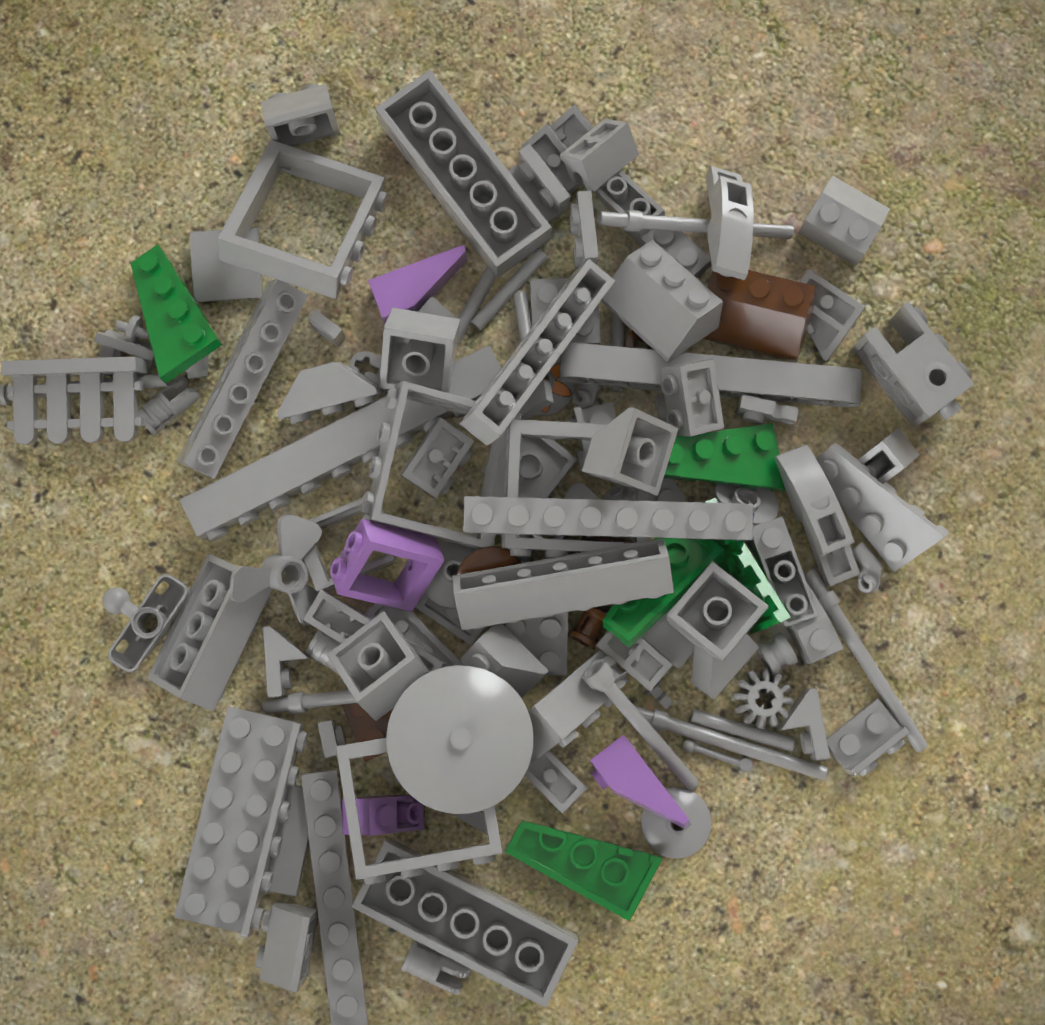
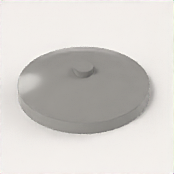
(459, 739)

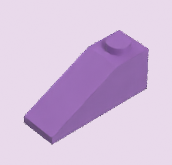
(415, 284)
(633, 780)

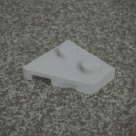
(832, 315)

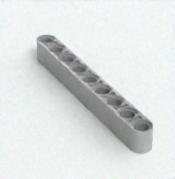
(735, 376)

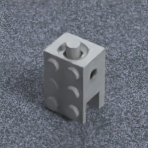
(920, 376)

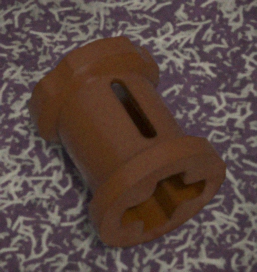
(588, 628)

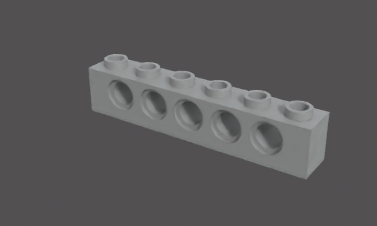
(537, 353)
(242, 378)

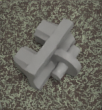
(115, 343)

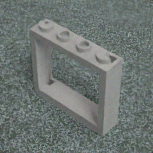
(286, 267)
(549, 430)
(380, 466)
(413, 865)

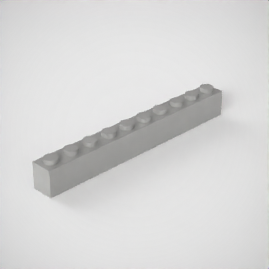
(323, 455)

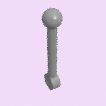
(743, 764)

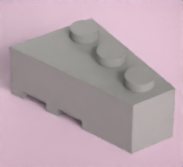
(566, 708)

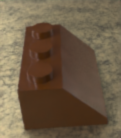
(763, 313)

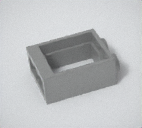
(314, 561)

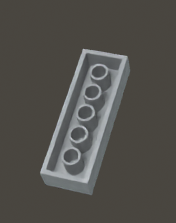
(463, 173)
(470, 925)

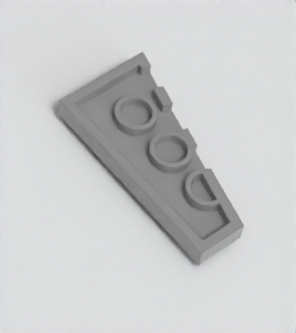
(885, 519)

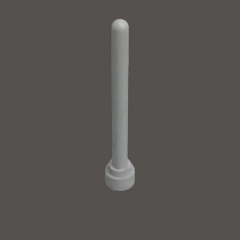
(600, 677)

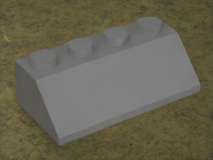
(207, 637)

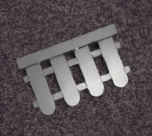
(59, 400)

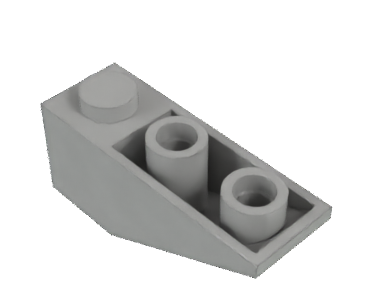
(781, 566)

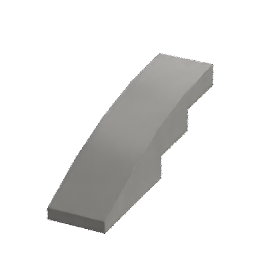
(343, 620)

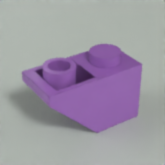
(386, 814)

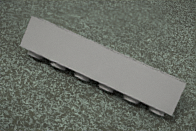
(562, 584)

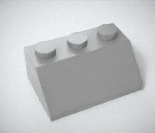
(662, 301)

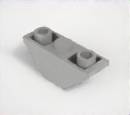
(326, 390)

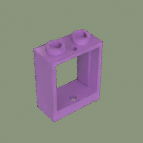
(404, 593)

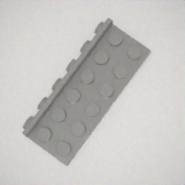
(241, 821)

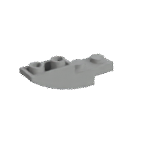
(623, 194)
(731, 223)
(820, 513)

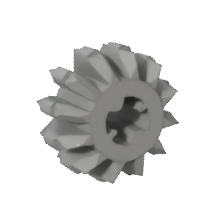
(751, 693)

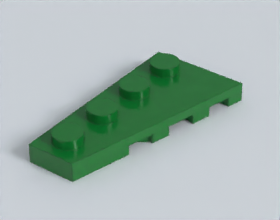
(172, 317)
(728, 457)
(687, 563)
(744, 568)
(594, 868)

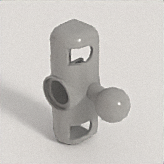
(142, 643)

